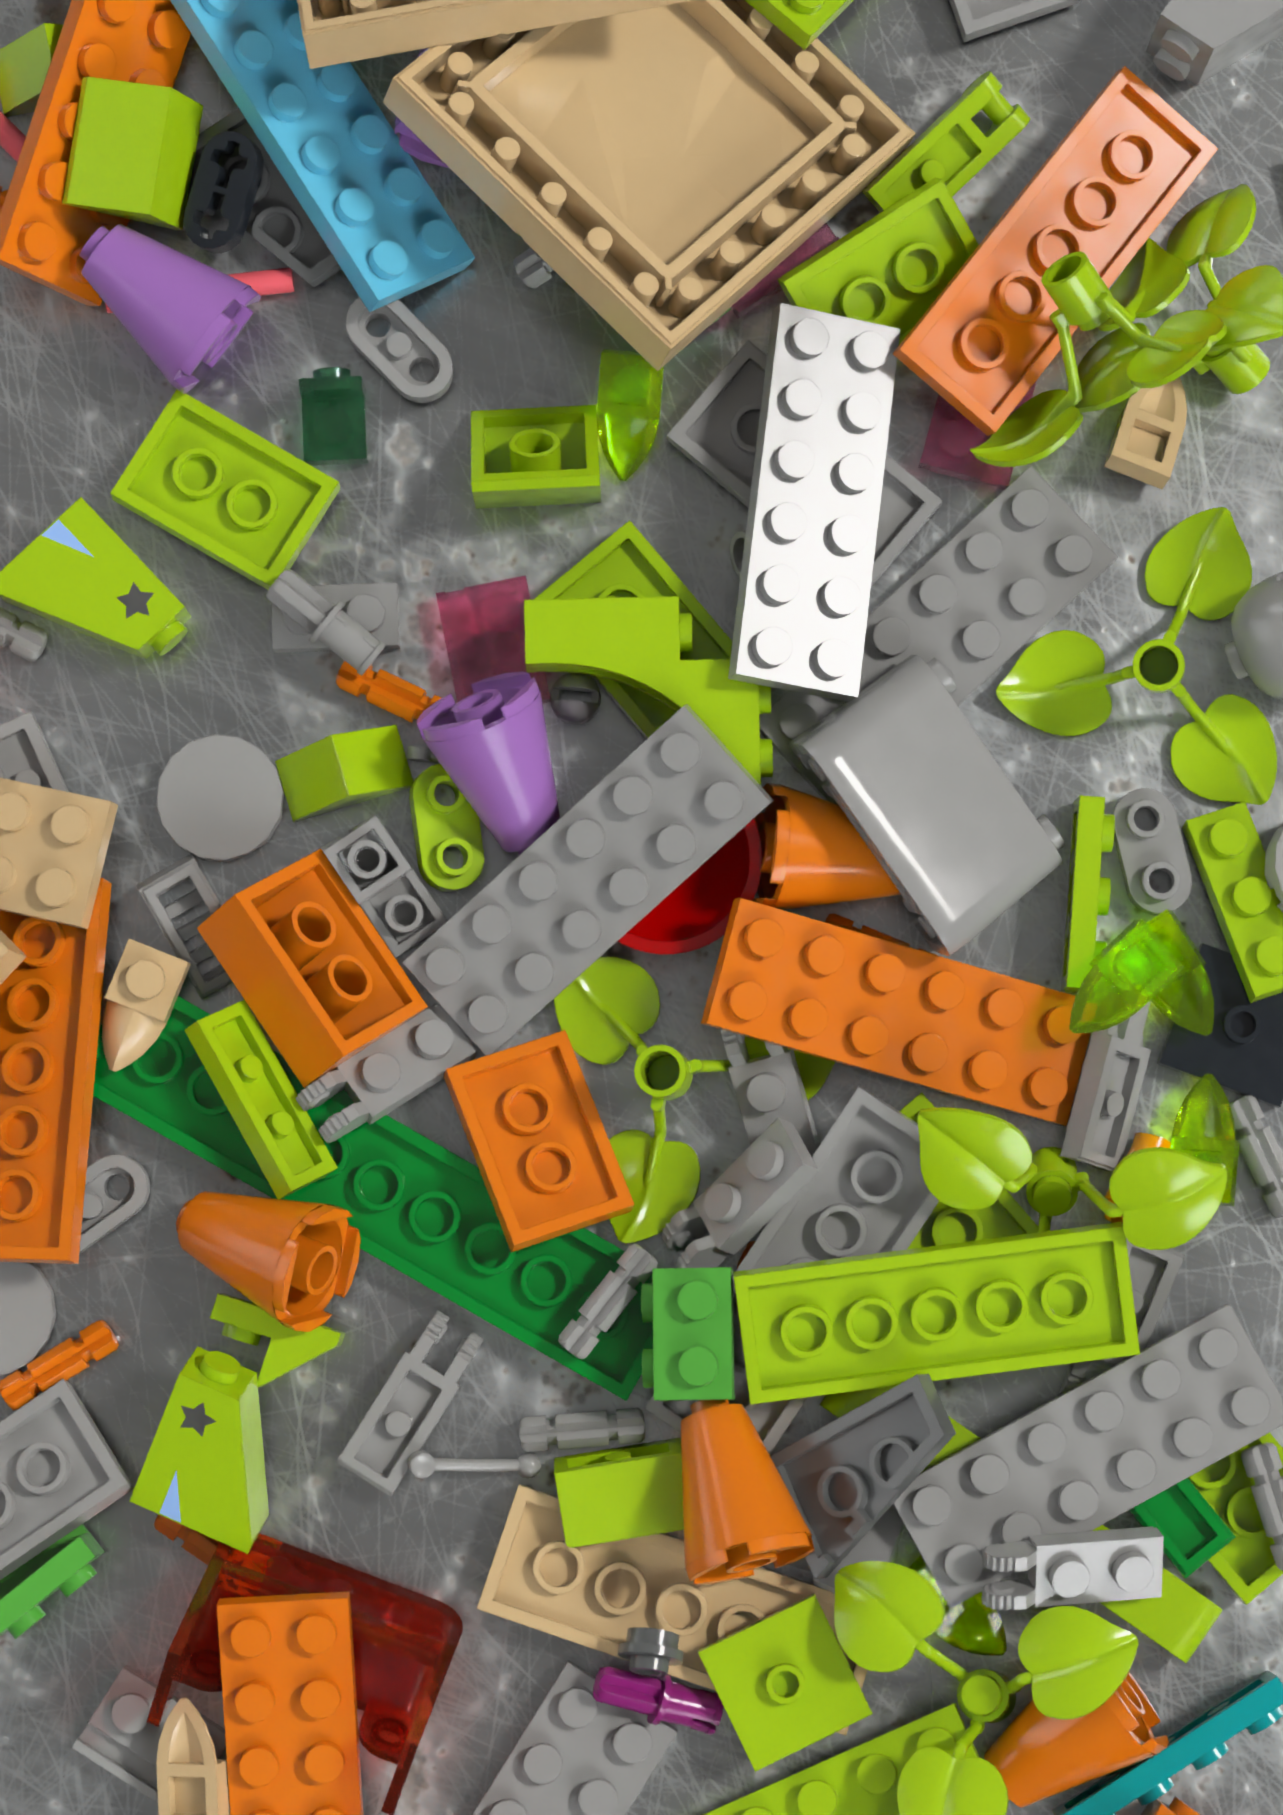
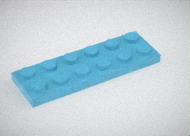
(330, 149)

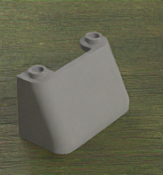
(930, 802)

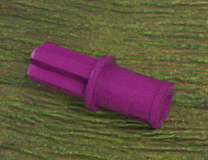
(659, 1699)

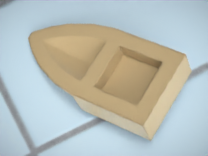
(1149, 434)
(139, 1002)
(187, 1766)

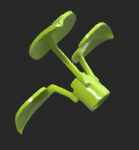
(1084, 300)
(1246, 304)
(1063, 688)
(602, 1017)
(1156, 1189)
(1069, 1657)

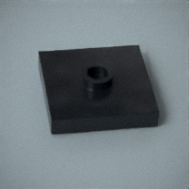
(1245, 1037)

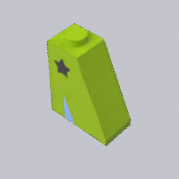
(94, 585)
(209, 1453)

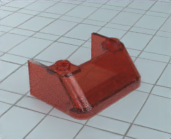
(398, 1643)

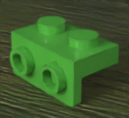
(690, 1334)
(61, 1566)

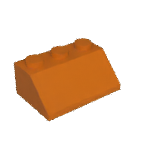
(311, 966)

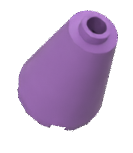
(167, 300)
(498, 756)

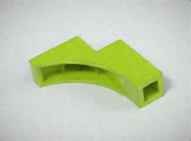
(641, 646)

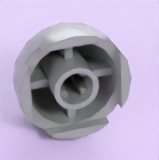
(1259, 636)

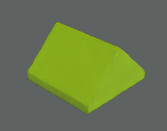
(133, 151)
(535, 456)

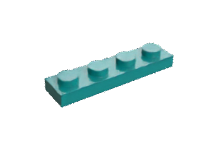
(1196, 1742)

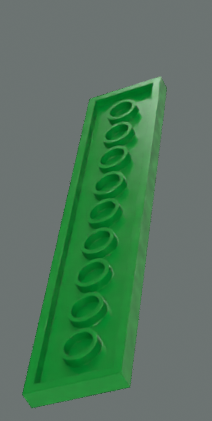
(409, 1201)

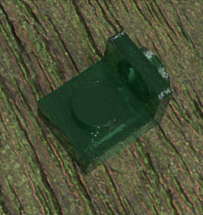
(334, 417)

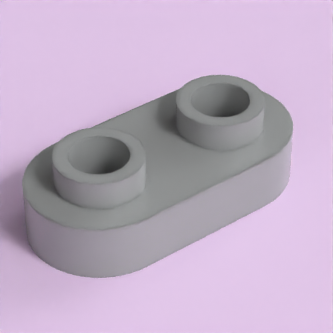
(401, 349)
(1152, 850)
(101, 1211)

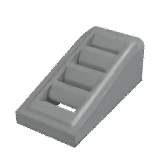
(161, 883)

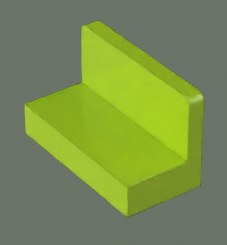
(620, 1492)

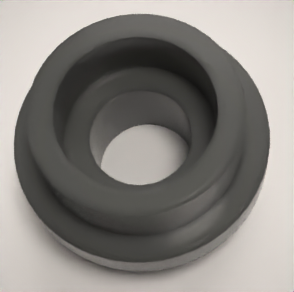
(651, 1650)

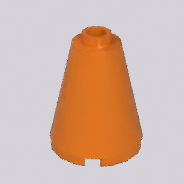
(814, 854)
(274, 1251)
(734, 1498)
(1053, 1755)

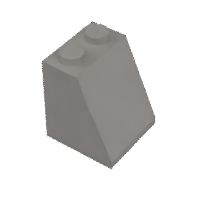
(1210, 35)

